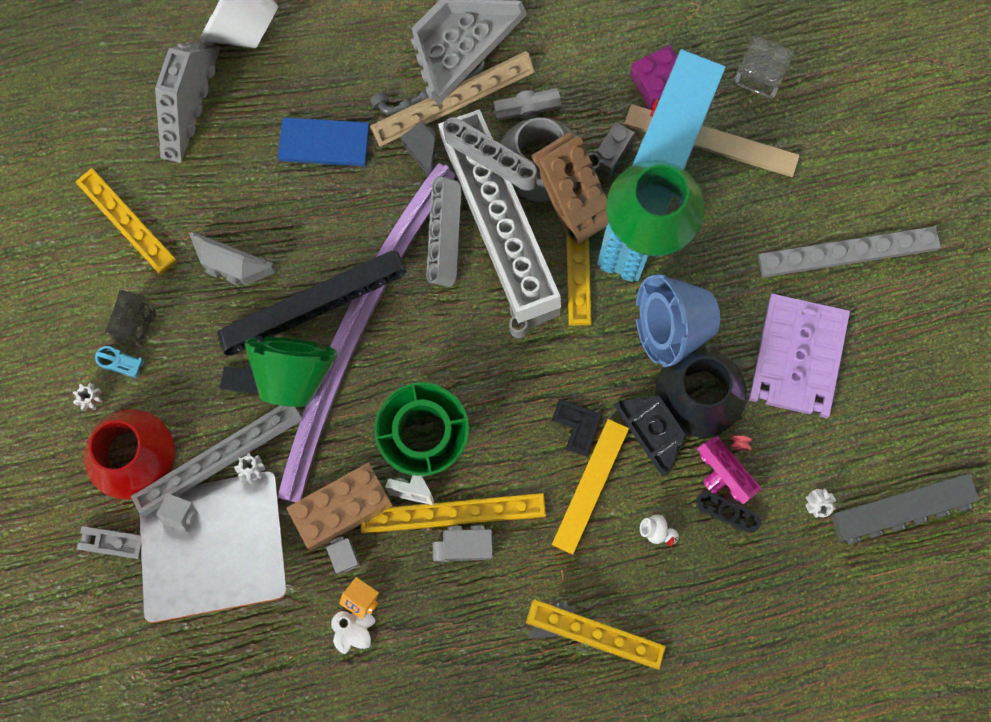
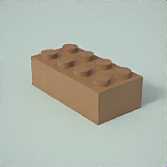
(339, 507)

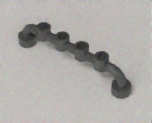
(381, 99)

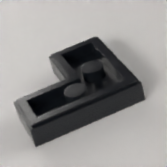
(239, 380)
(583, 424)

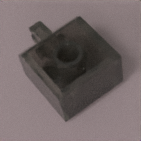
(131, 319)

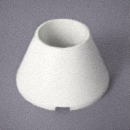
(239, 22)

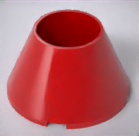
(153, 457)

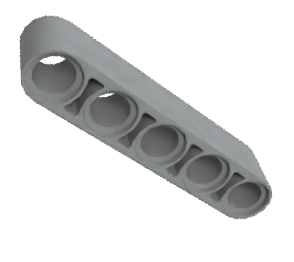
(495, 162)
(443, 231)

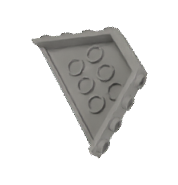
(458, 37)
(181, 93)

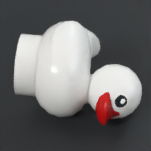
(657, 531)

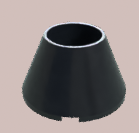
(698, 418)

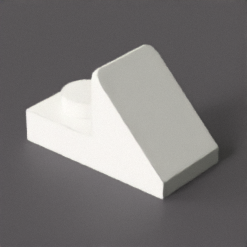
(415, 490)

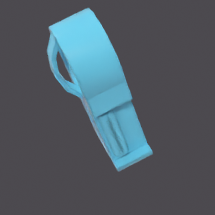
(121, 363)

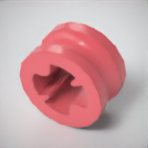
(741, 443)

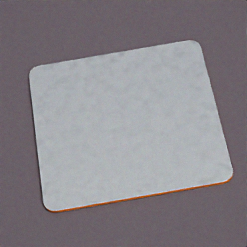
(223, 559)

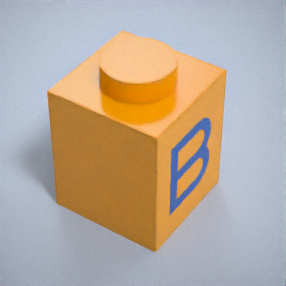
(359, 598)

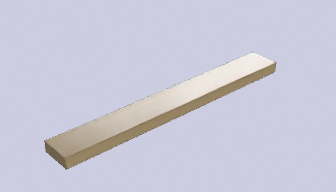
(462, 95)
(727, 145)

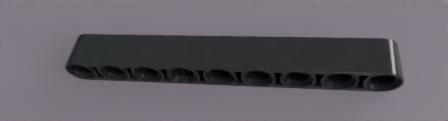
(312, 302)

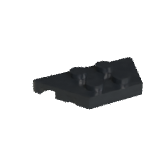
(655, 429)

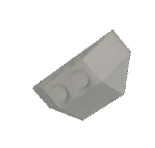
(230, 262)

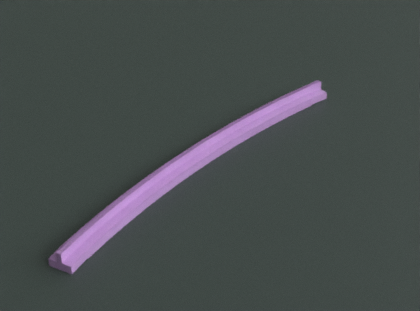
(345, 343)

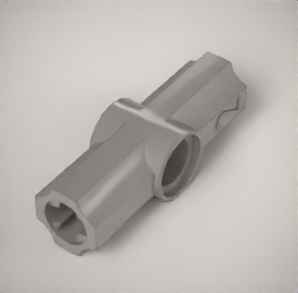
(527, 104)

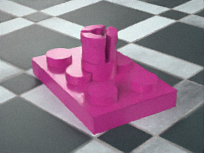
(727, 471)

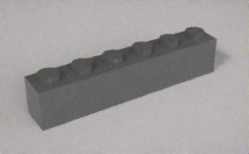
(905, 508)

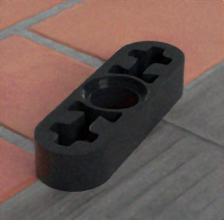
(737, 508)

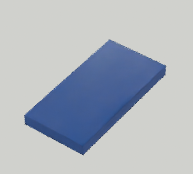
(323, 142)

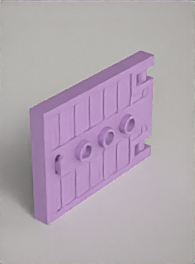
(799, 355)

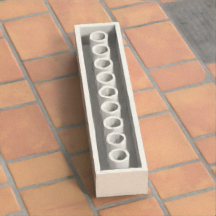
(505, 231)

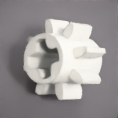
(87, 391)
(255, 465)
(820, 503)

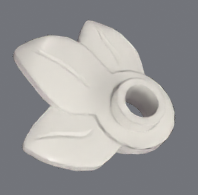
(354, 633)

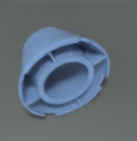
(674, 318)

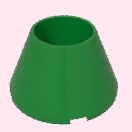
(649, 232)
(288, 369)
(417, 401)

